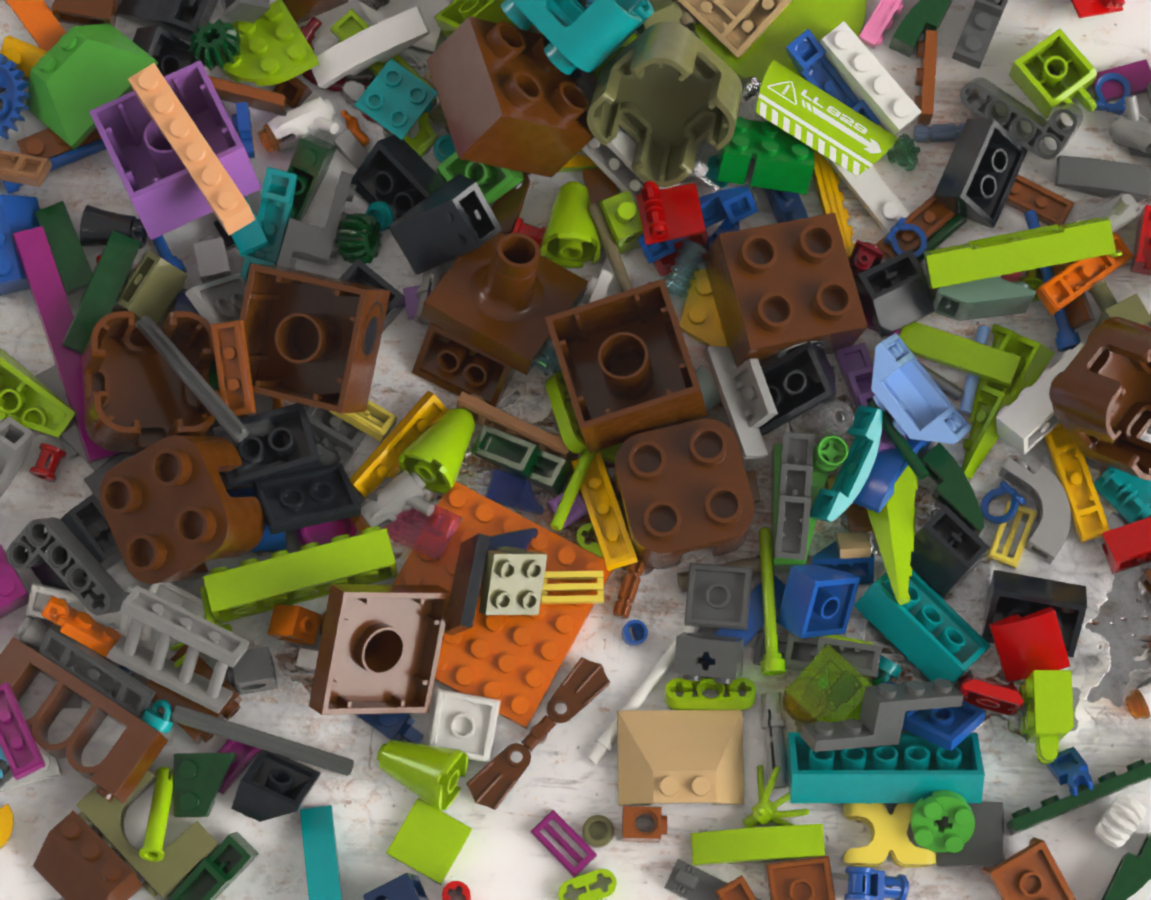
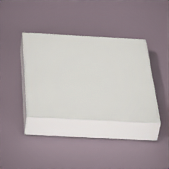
(465, 723)

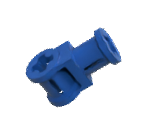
(872, 885)

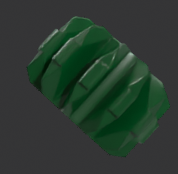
(215, 44)
(359, 238)

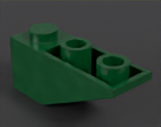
(311, 164)

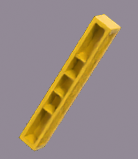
(831, 198)

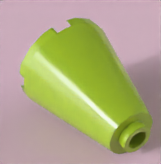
(570, 231)
(440, 450)
(425, 770)

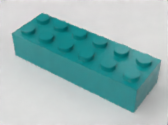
(884, 773)

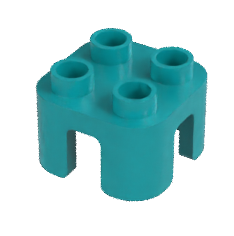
(579, 34)

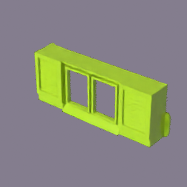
(1020, 252)

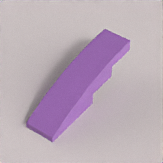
(858, 373)

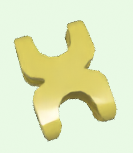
(888, 837)

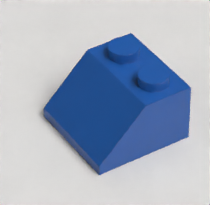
(817, 601)

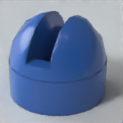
(639, 632)

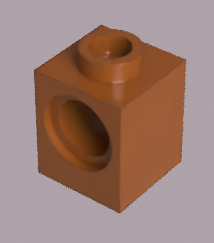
(630, 832)

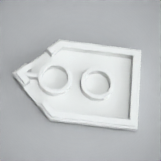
(428, 8)

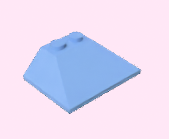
(913, 396)

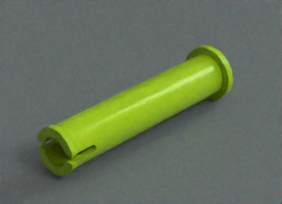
(158, 816)

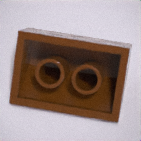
(461, 367)
(83, 865)

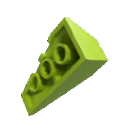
(31, 401)

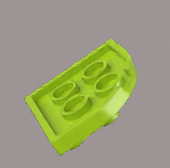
(270, 49)

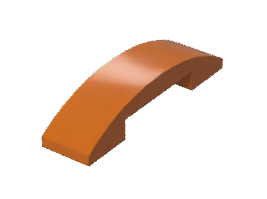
(38, 21)

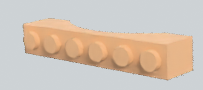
(191, 149)

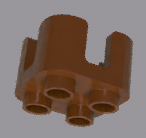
(133, 392)
(1107, 396)
(683, 491)
(175, 511)

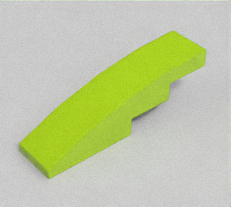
(758, 844)

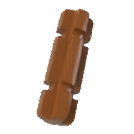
(628, 589)

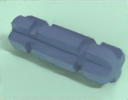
(937, 132)

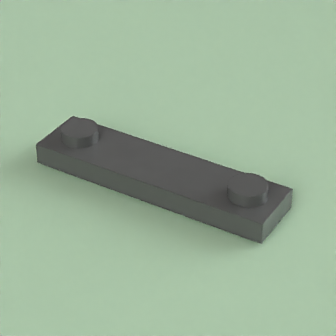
(96, 672)

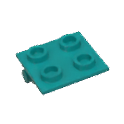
(396, 99)
(1126, 494)

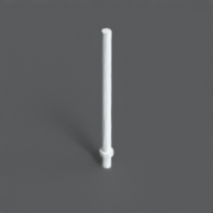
(604, 742)

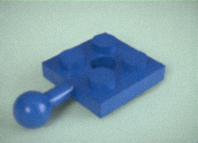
(944, 732)

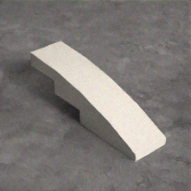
(369, 46)

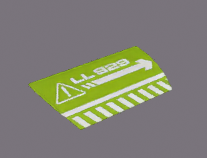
(821, 120)

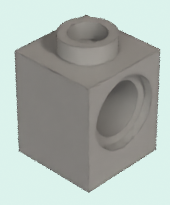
(212, 258)

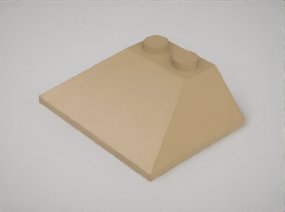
(736, 21)
(680, 757)

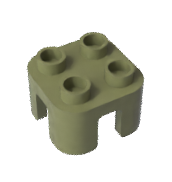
(668, 98)

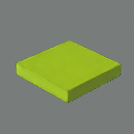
(429, 841)

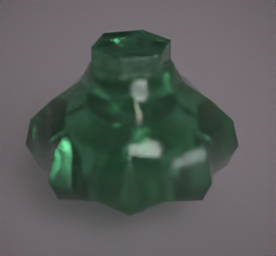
(904, 153)

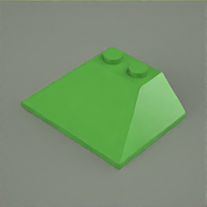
(80, 74)

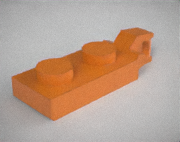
(81, 626)

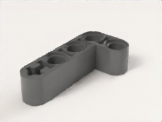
(1016, 112)
(99, 594)

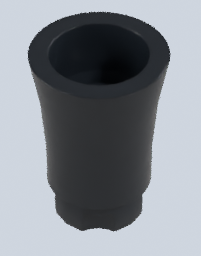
(98, 224)

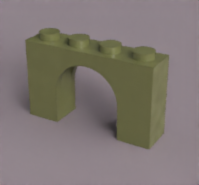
(180, 857)

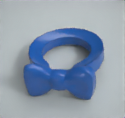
(1117, 108)
(902, 226)
(1002, 490)

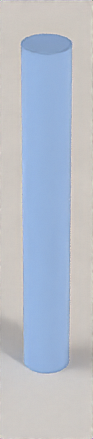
(972, 380)

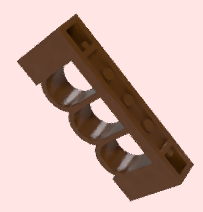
(129, 756)

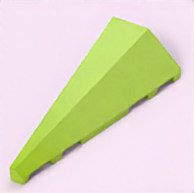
(992, 397)
(896, 533)

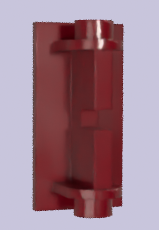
(864, 256)

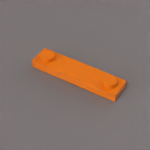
(1080, 277)

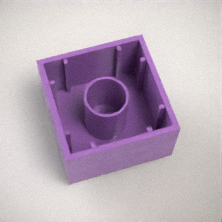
(150, 167)

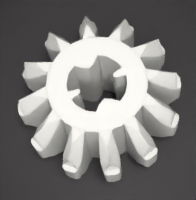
(1120, 820)

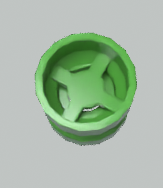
(834, 450)

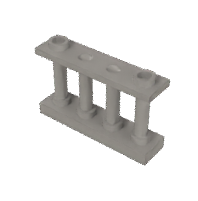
(187, 628)

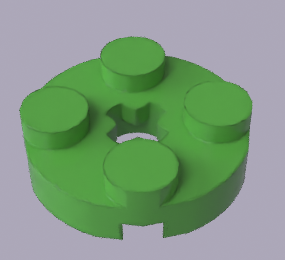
(949, 837)

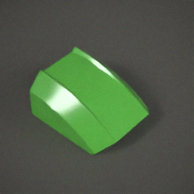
(491, 179)

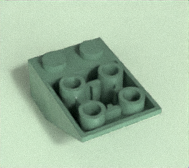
(983, 299)

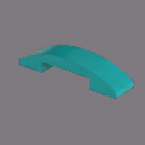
(272, 216)
(856, 467)

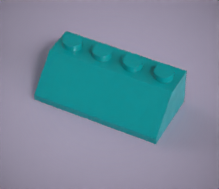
(923, 629)

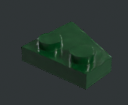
(198, 781)

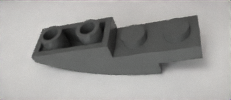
(979, 31)

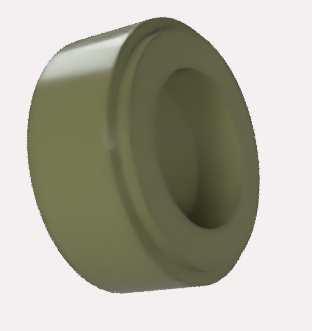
(598, 831)

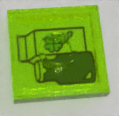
(829, 687)

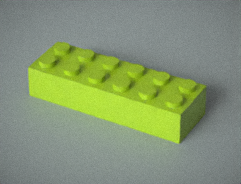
(299, 575)

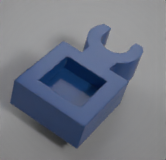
(242, 124)
(1071, 769)

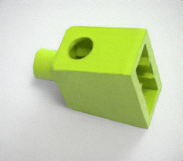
(623, 220)

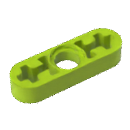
(566, 421)
(688, 702)

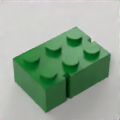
(780, 158)

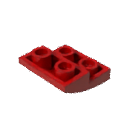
(1029, 644)

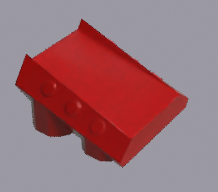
(990, 694)

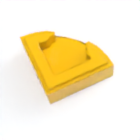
(6, 824)

